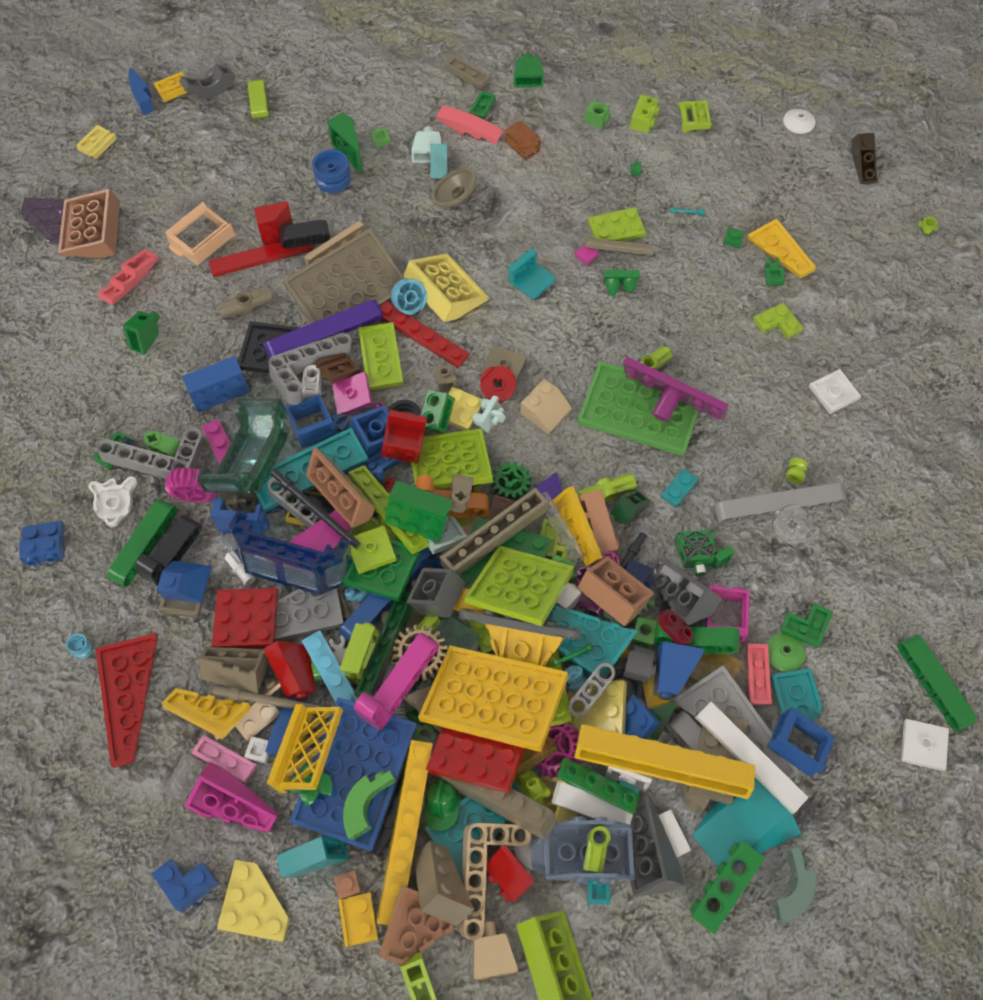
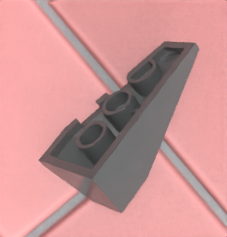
(683, 593)
(653, 855)

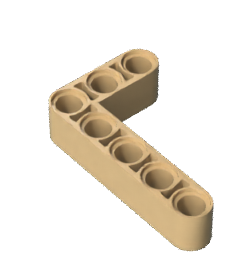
(479, 868)

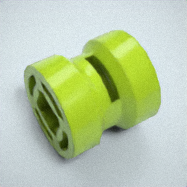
(797, 470)

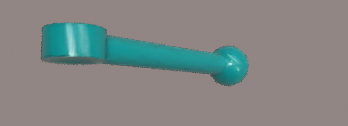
(700, 212)

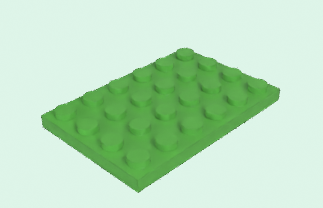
(625, 410)

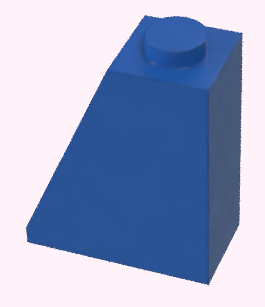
(673, 668)

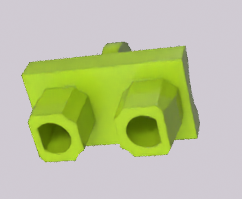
(532, 786)

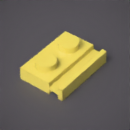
(96, 141)

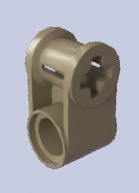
(460, 492)

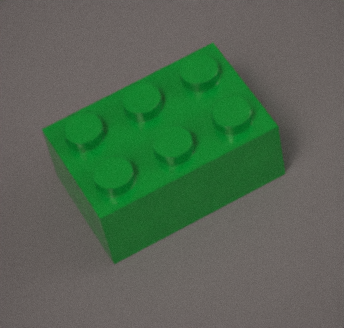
(418, 511)

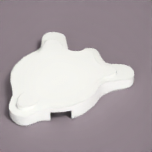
(113, 501)

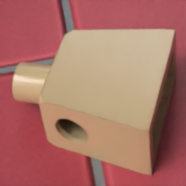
(493, 954)

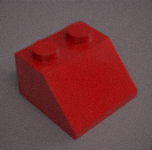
(271, 219)
(508, 875)

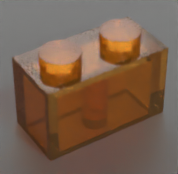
(522, 140)

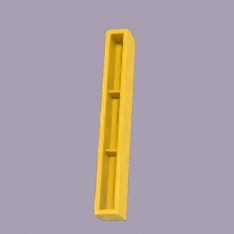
(665, 761)
(404, 828)

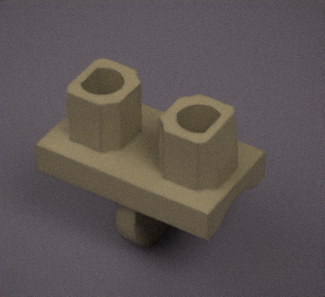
(236, 498)

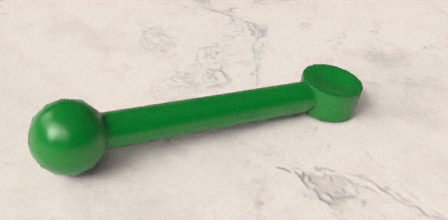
(589, 647)

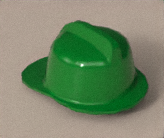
(442, 806)

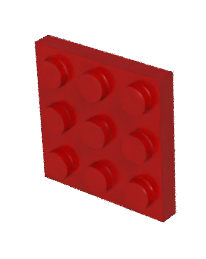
(245, 618)

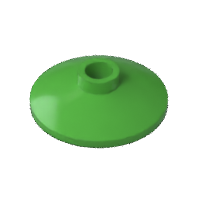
(785, 661)

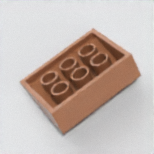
(90, 225)

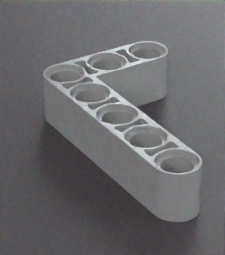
(288, 364)
(154, 459)
(293, 508)

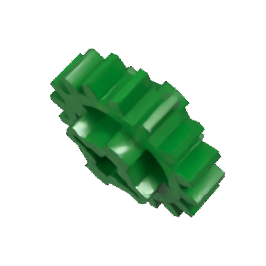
(511, 472)

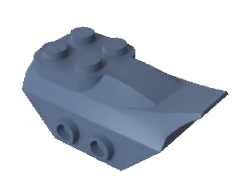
(565, 848)

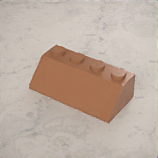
(339, 489)

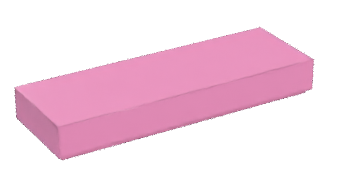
(212, 751)

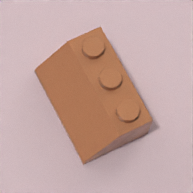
(615, 590)

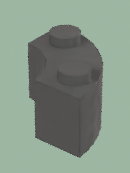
(640, 663)

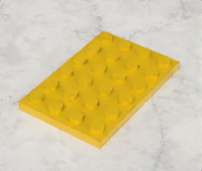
(494, 698)

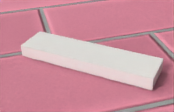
(587, 804)

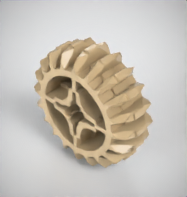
(410, 635)

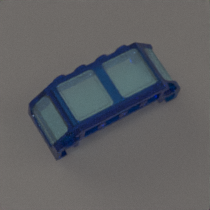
(289, 562)

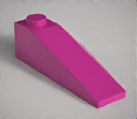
(321, 534)
(225, 797)

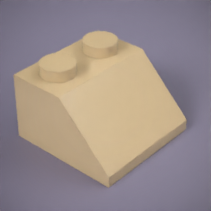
(545, 406)

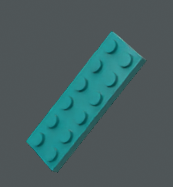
(341, 448)

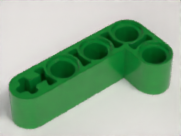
(711, 639)

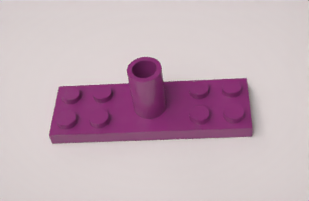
(673, 392)

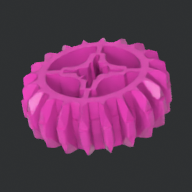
(185, 486)
(562, 734)

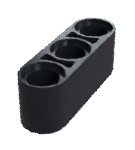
(304, 234)

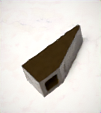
(865, 157)

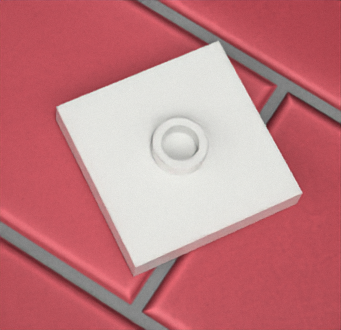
(924, 745)

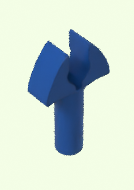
(338, 418)

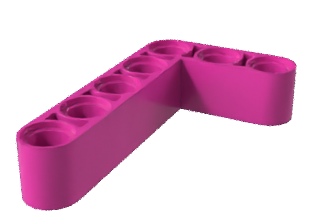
(381, 707)

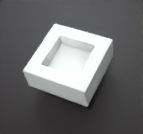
(256, 750)

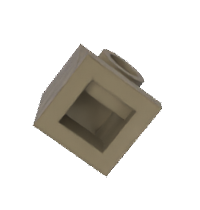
(444, 377)

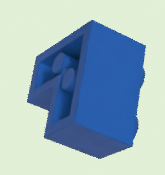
(185, 889)

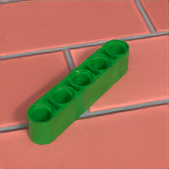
(142, 541)
(937, 683)

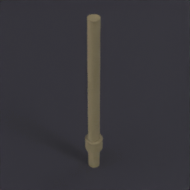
(235, 694)

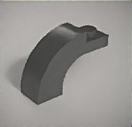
(211, 85)

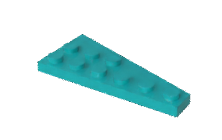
(607, 638)
(469, 813)

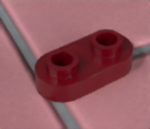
(675, 627)

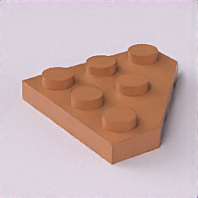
(410, 928)

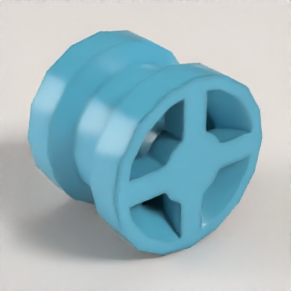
(575, 679)

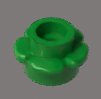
(636, 168)

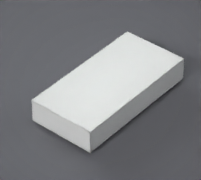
(674, 833)

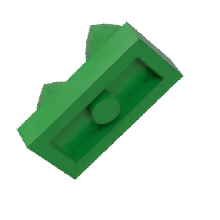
(613, 277)

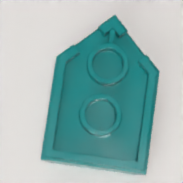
(798, 691)

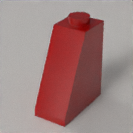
(292, 668)

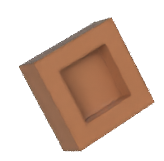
(347, 885)

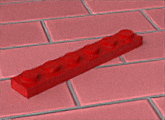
(424, 335)

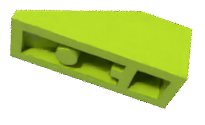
(418, 978)

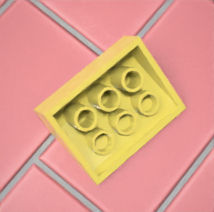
(447, 285)

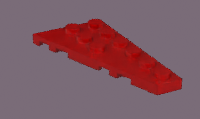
(124, 685)

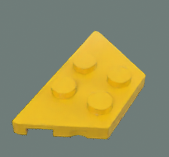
(523, 645)

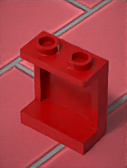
(403, 436)

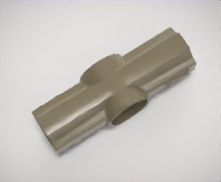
(245, 302)

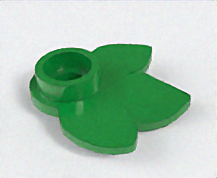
(309, 796)

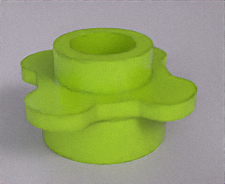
(928, 224)

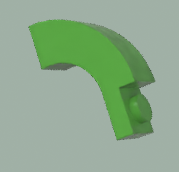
(358, 800)

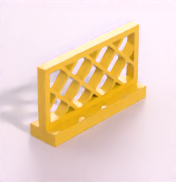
(294, 744)

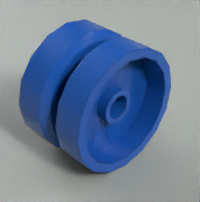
(331, 171)

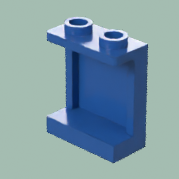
(222, 517)

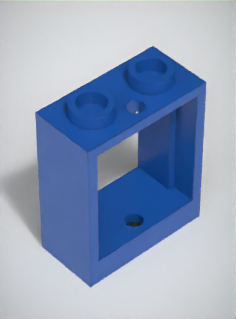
(315, 432)
(789, 752)

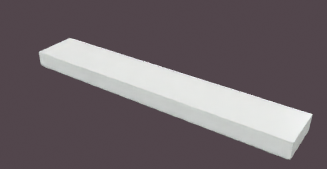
(745, 750)

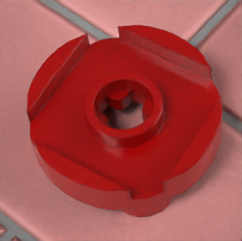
(496, 374)

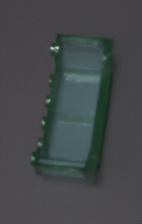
(252, 449)

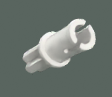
(235, 564)

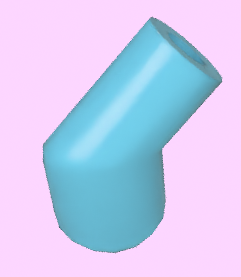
(355, 595)

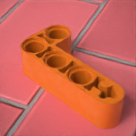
(477, 505)

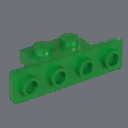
(598, 785)

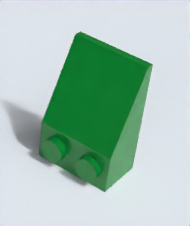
(344, 139)

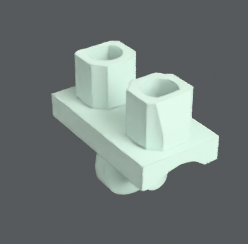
(492, 414)

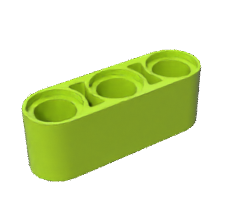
(258, 99)

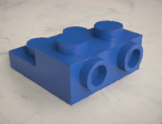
(42, 543)

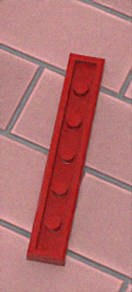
(254, 258)

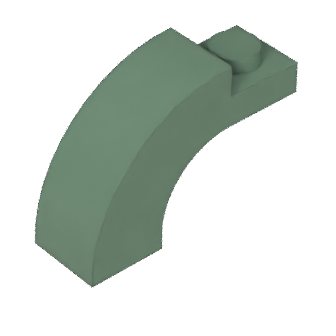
(802, 889)

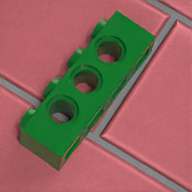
(713, 919)

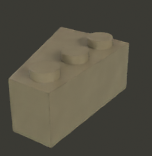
(234, 667)
(440, 885)

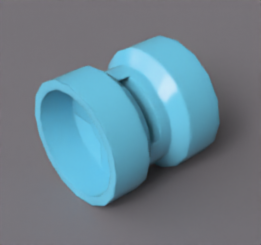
(77, 642)

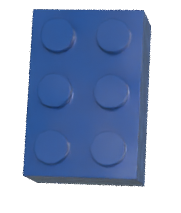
(216, 384)

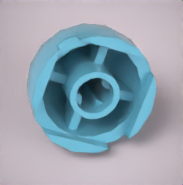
(408, 296)

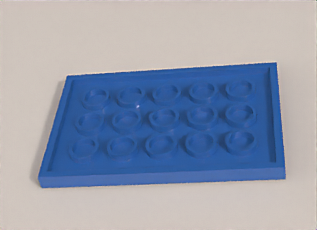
(357, 752)

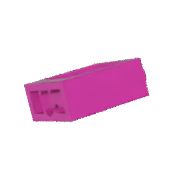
(733, 594)

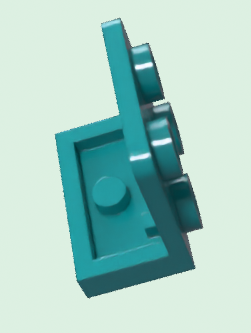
(529, 275)

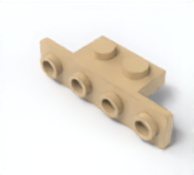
(259, 715)

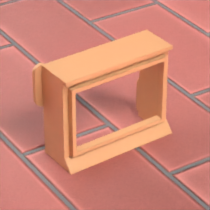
(208, 245)

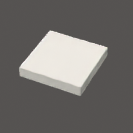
(834, 391)

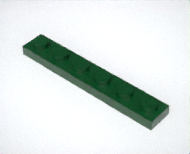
(383, 650)

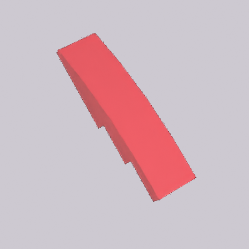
(469, 123)
(129, 277)

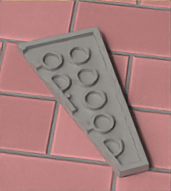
(307, 613)
(730, 700)

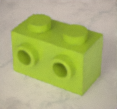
(644, 114)

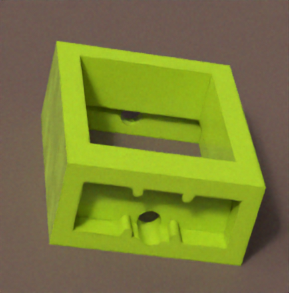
(359, 651)

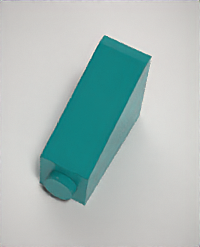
(312, 857)

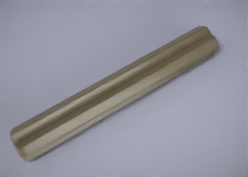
(618, 246)

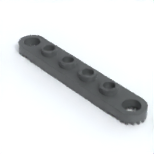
(548, 628)

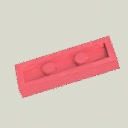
(758, 674)

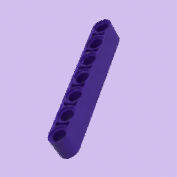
(338, 323)

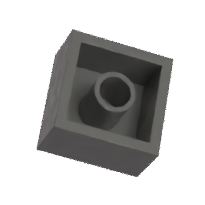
(436, 592)

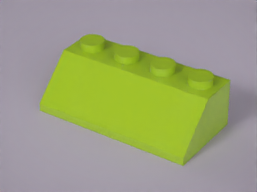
(553, 958)

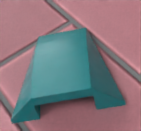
(757, 821)

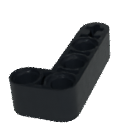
(171, 549)

